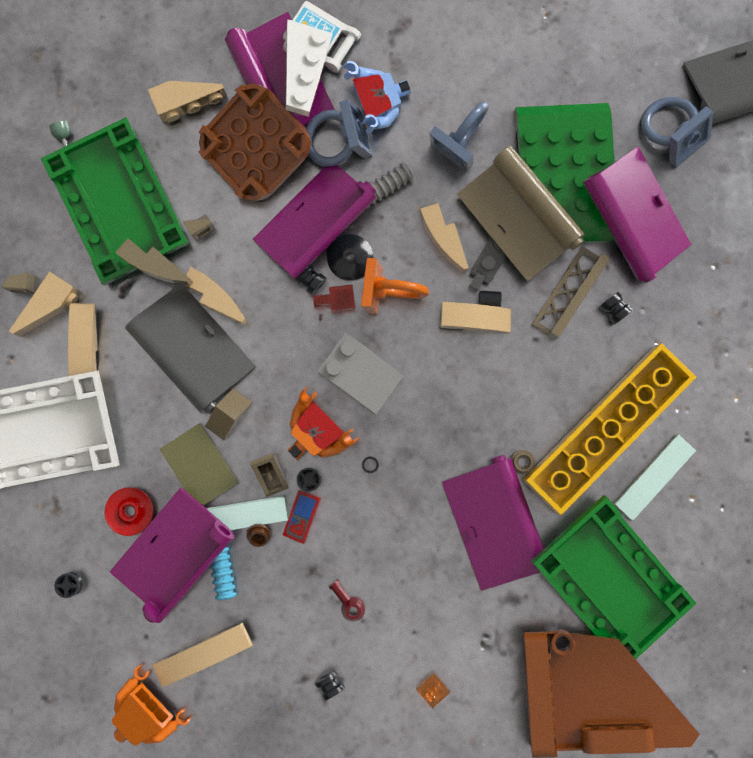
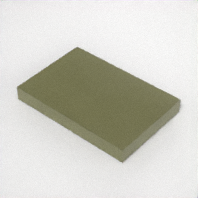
(199, 465)

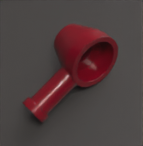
(348, 602)

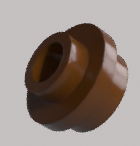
(258, 535)

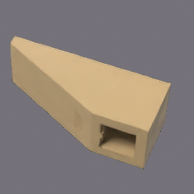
(181, 97)

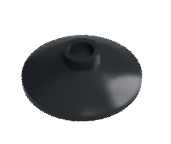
(343, 267)

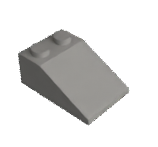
(360, 373)

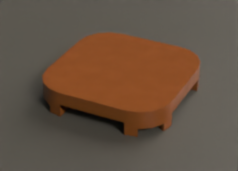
(254, 142)

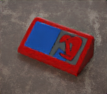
(301, 516)

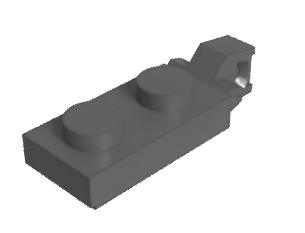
(487, 264)

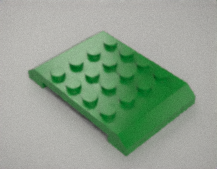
(563, 150)
(114, 198)
(613, 579)

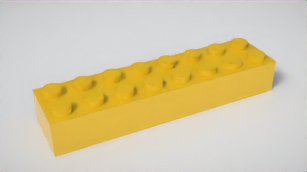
(609, 428)

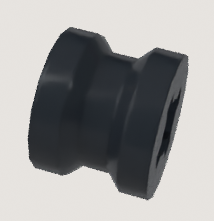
(63, 585)
(329, 685)

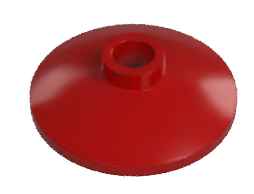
(117, 515)

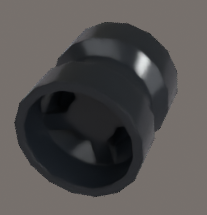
(311, 280)
(616, 308)
(306, 481)

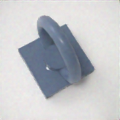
(351, 129)
(688, 136)
(456, 143)

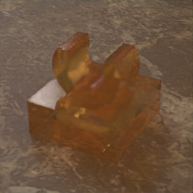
(433, 690)

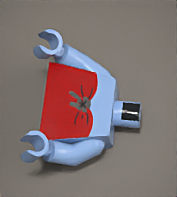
(376, 95)

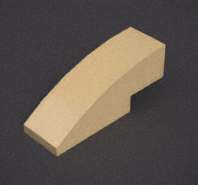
(444, 236)
(214, 296)
(475, 317)

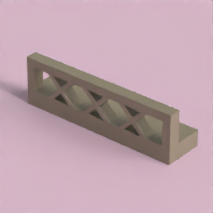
(577, 298)

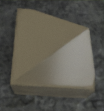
(199, 227)
(20, 283)

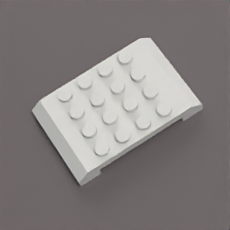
(54, 429)

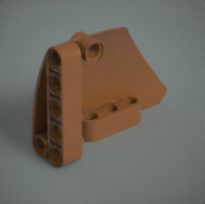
(596, 699)

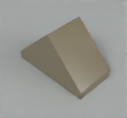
(228, 413)
(269, 474)

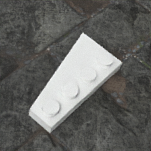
(304, 64)

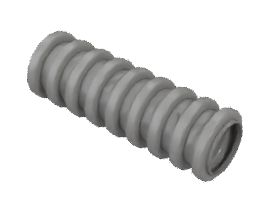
(391, 181)

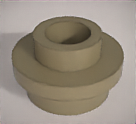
(530, 462)

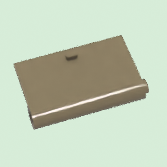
(520, 203)

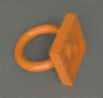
(378, 287)

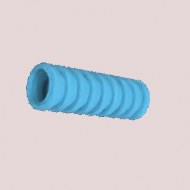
(222, 577)

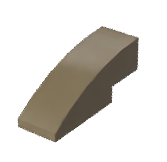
(152, 263)

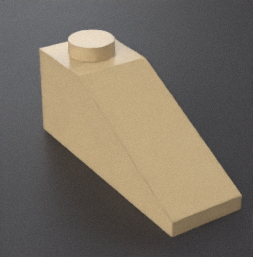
(47, 302)

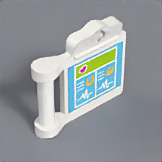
(319, 19)

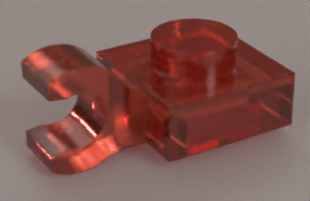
(339, 298)

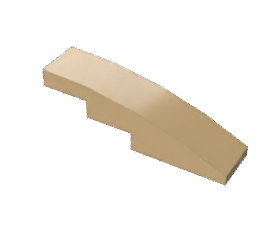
(82, 338)
(202, 655)

